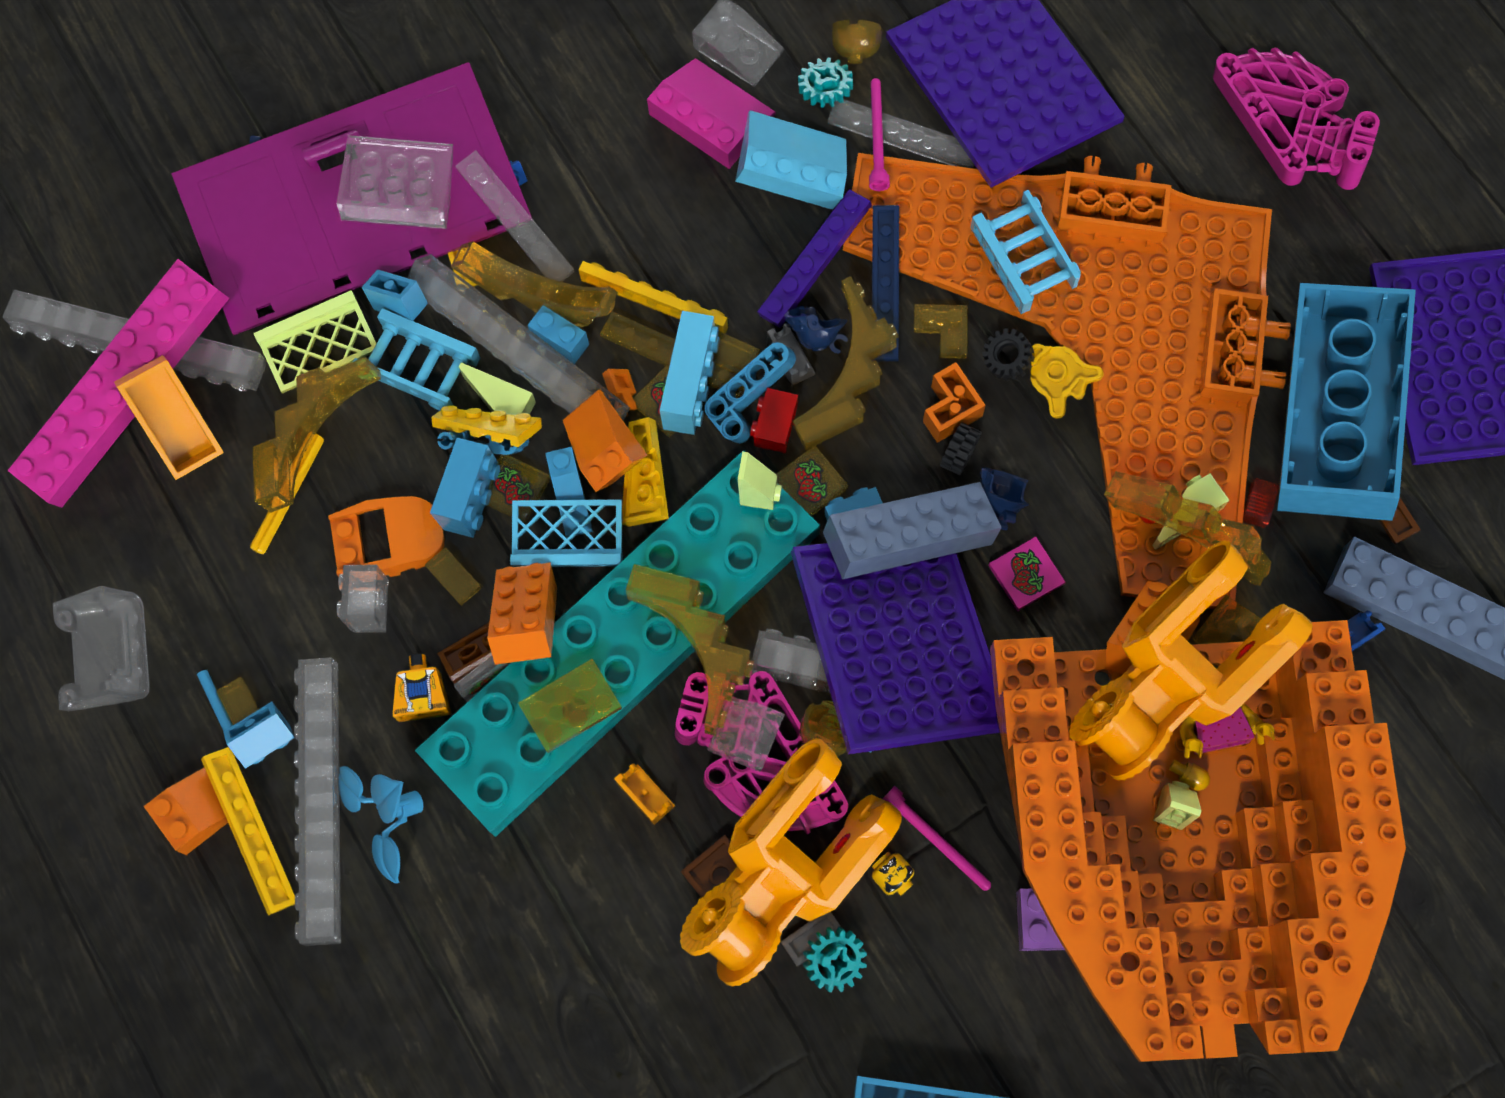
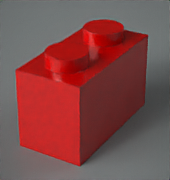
(775, 420)

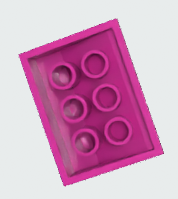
(705, 110)

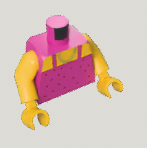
(1225, 733)

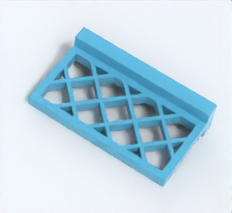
(566, 557)

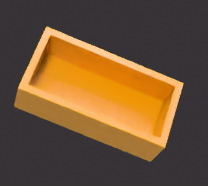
(169, 417)

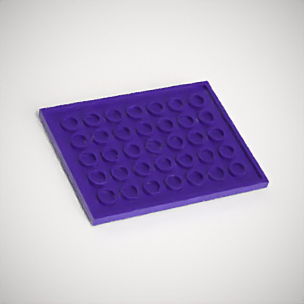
(1004, 82)
(1455, 354)
(899, 651)

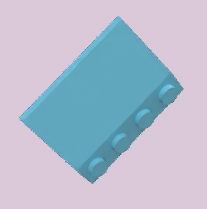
(793, 160)

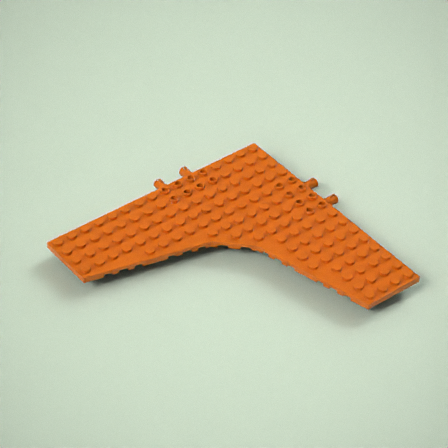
(1161, 304)

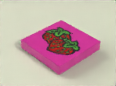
(1026, 573)

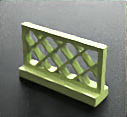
(307, 321)

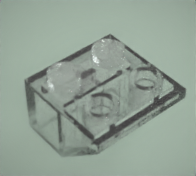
(747, 733)

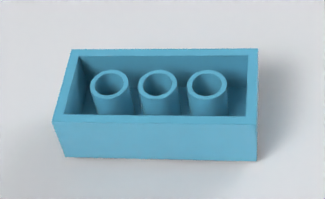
(689, 373)

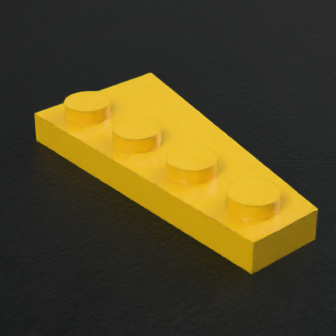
(497, 424)
(644, 484)

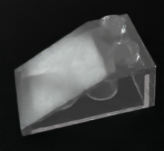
(736, 42)

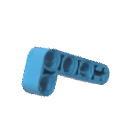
(753, 389)

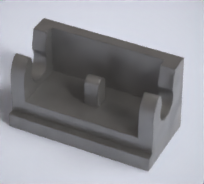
(802, 368)

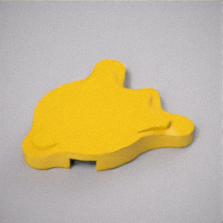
(1060, 374)

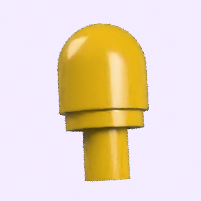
(1191, 774)

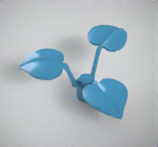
(390, 804)

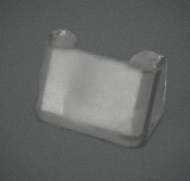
(106, 648)

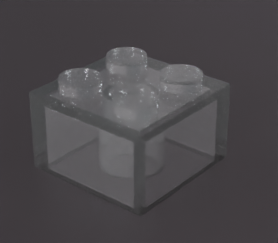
(363, 598)

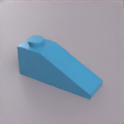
(568, 486)

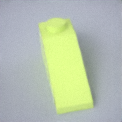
(497, 393)
(757, 484)
(1201, 490)
(1177, 805)

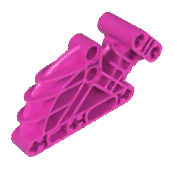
(1258, 101)
(730, 791)

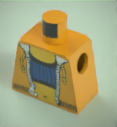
(419, 692)

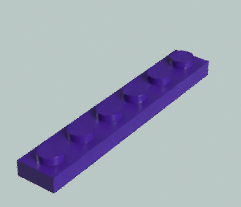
(814, 258)

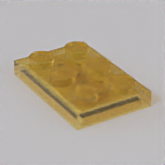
(570, 705)

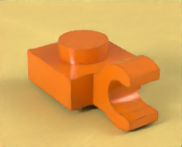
(621, 385)

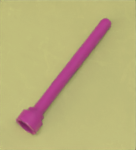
(879, 178)
(895, 797)

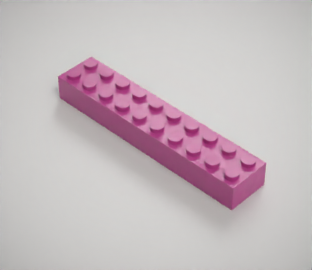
(95, 409)

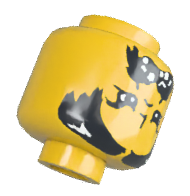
(893, 874)

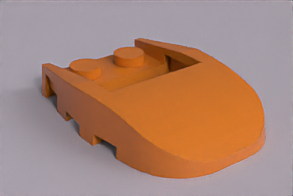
(411, 534)

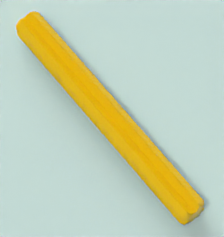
(273, 520)

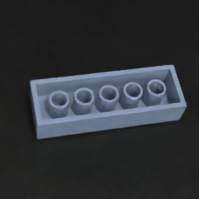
(911, 530)

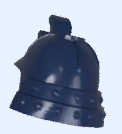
(814, 332)
(1004, 494)

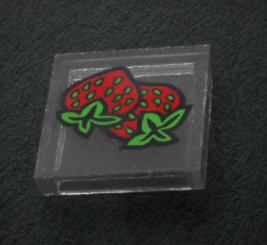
(478, 678)

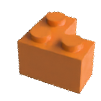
(957, 403)

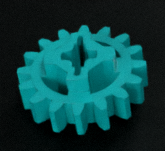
(825, 82)
(841, 969)

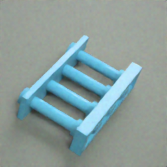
(1011, 272)
(438, 345)

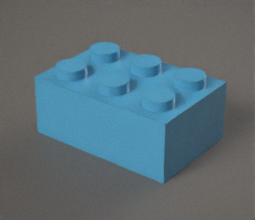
(465, 488)

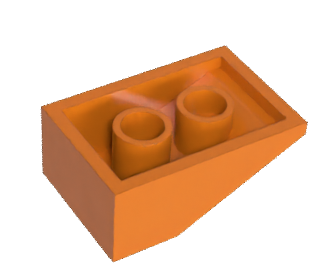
(602, 441)
(188, 812)

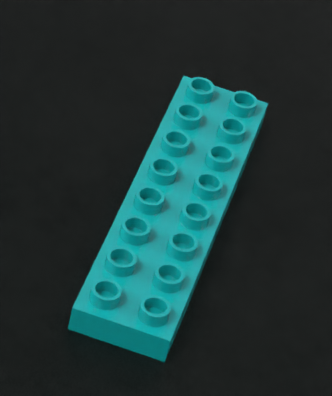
(734, 550)

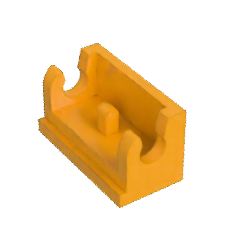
(644, 793)

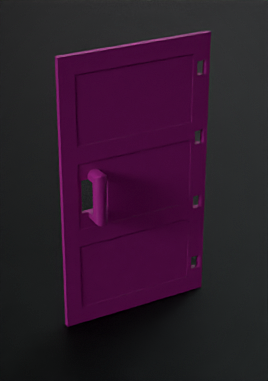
(274, 218)

